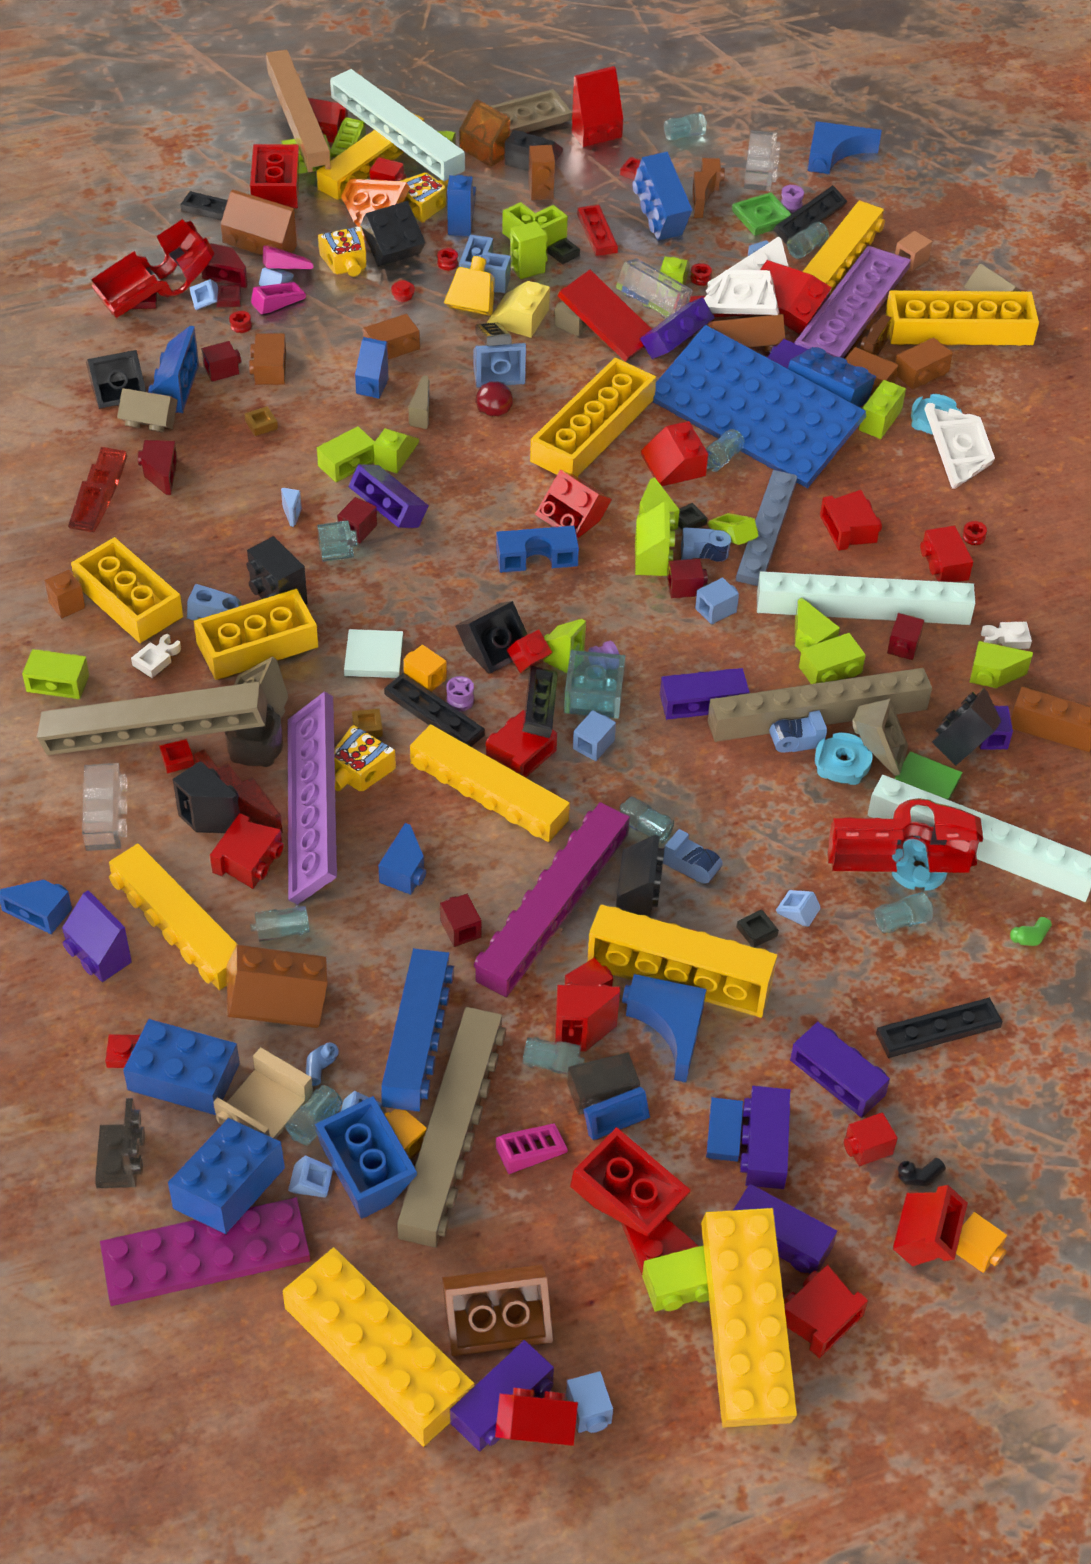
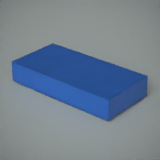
(616, 1112)
(724, 1129)

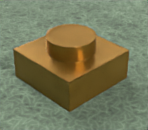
(261, 421)
(368, 721)

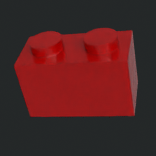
(946, 554)
(536, 1419)

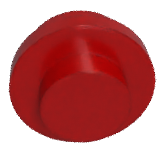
(403, 291)

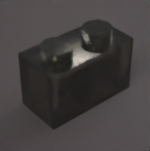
(601, 1080)

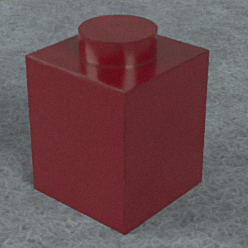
(221, 361)
(361, 517)
(686, 577)
(905, 636)
(460, 920)

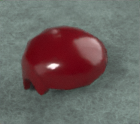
(494, 398)

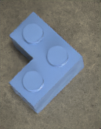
(496, 264)

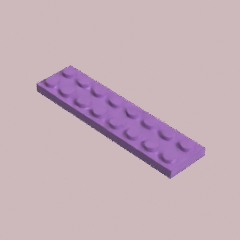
(854, 302)
(311, 799)

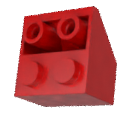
(573, 503)
(585, 1013)

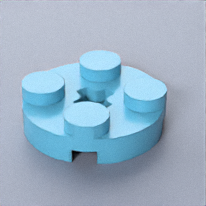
(918, 413)
(837, 770)
(912, 876)

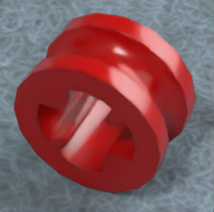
(447, 259)
(700, 274)
(236, 321)
(973, 539)

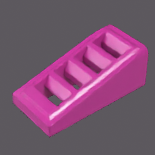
(281, 259)
(276, 296)
(524, 1159)

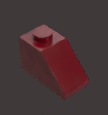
(225, 267)
(159, 463)

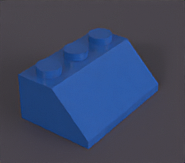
(177, 368)
(366, 1156)

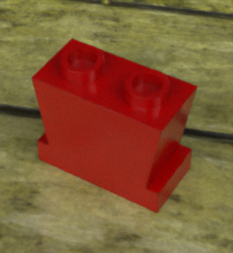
(329, 116)
(850, 520)
(519, 749)
(246, 851)
(930, 1226)
(823, 1310)

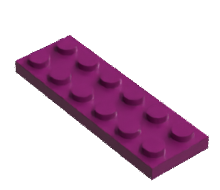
(199, 1255)

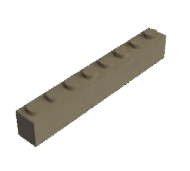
(837, 700)
(153, 718)
(450, 1128)

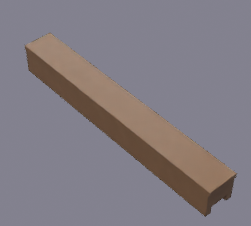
(297, 110)

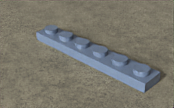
(768, 524)

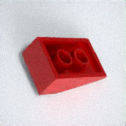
(597, 107)
(276, 173)
(797, 294)
(628, 1184)

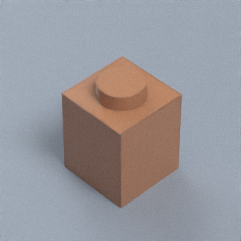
(915, 248)

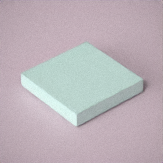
(373, 653)

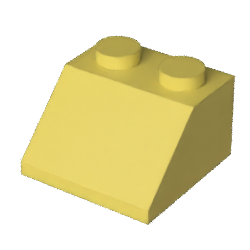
(523, 308)

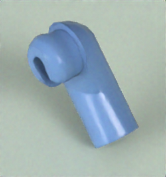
(320, 1059)

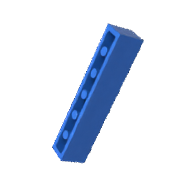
(416, 1030)

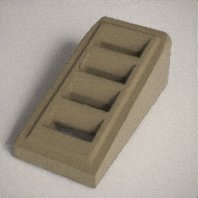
(420, 405)

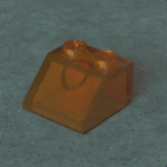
(484, 133)

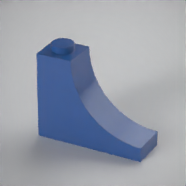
(837, 141)
(461, 205)
(670, 1010)

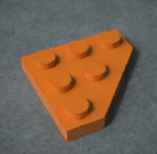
(370, 195)

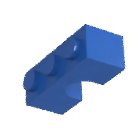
(555, 543)

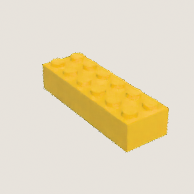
(962, 317)
(593, 418)
(638, 945)
(748, 1318)
(377, 1345)

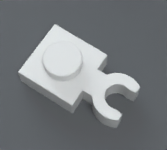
(1008, 634)
(154, 658)

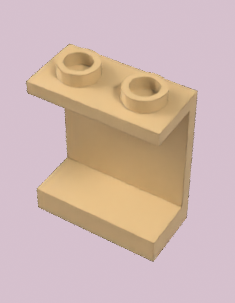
(267, 1095)

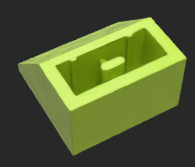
(653, 541)

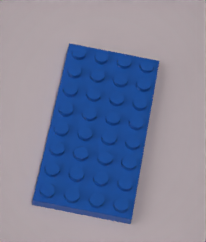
(779, 413)

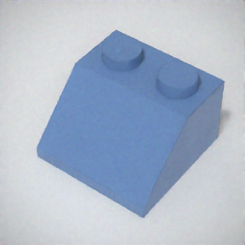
(500, 364)

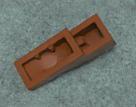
(706, 183)

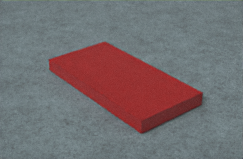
(605, 314)

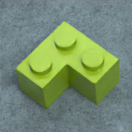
(550, 219)

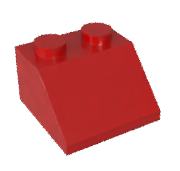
(676, 455)

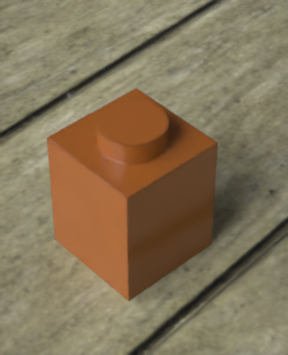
(65, 594)

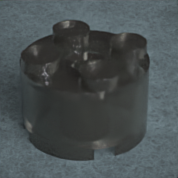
(256, 745)

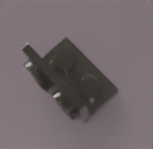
(119, 1151)

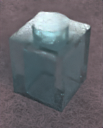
(336, 541)

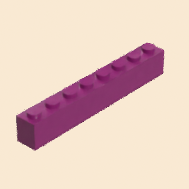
(551, 899)

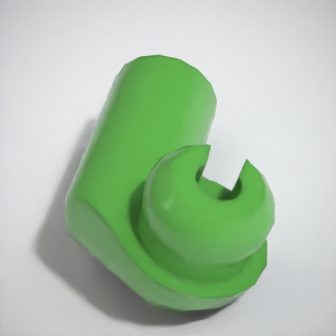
(1031, 934)

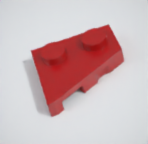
(662, 1241)

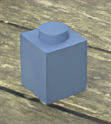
(717, 600)
(594, 735)
(594, 1404)

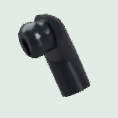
(920, 1176)

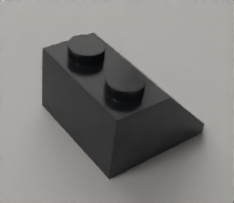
(518, 148)
(111, 374)
(491, 634)

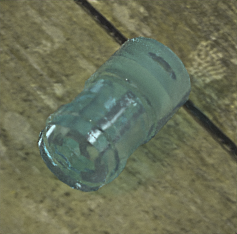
(686, 126)
(807, 240)
(724, 449)
(646, 819)
(904, 913)
(280, 923)
(551, 1055)
(321, 1105)

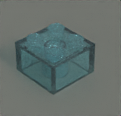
(594, 683)

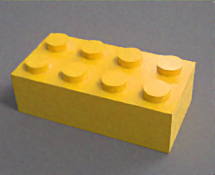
(127, 590)
(256, 632)

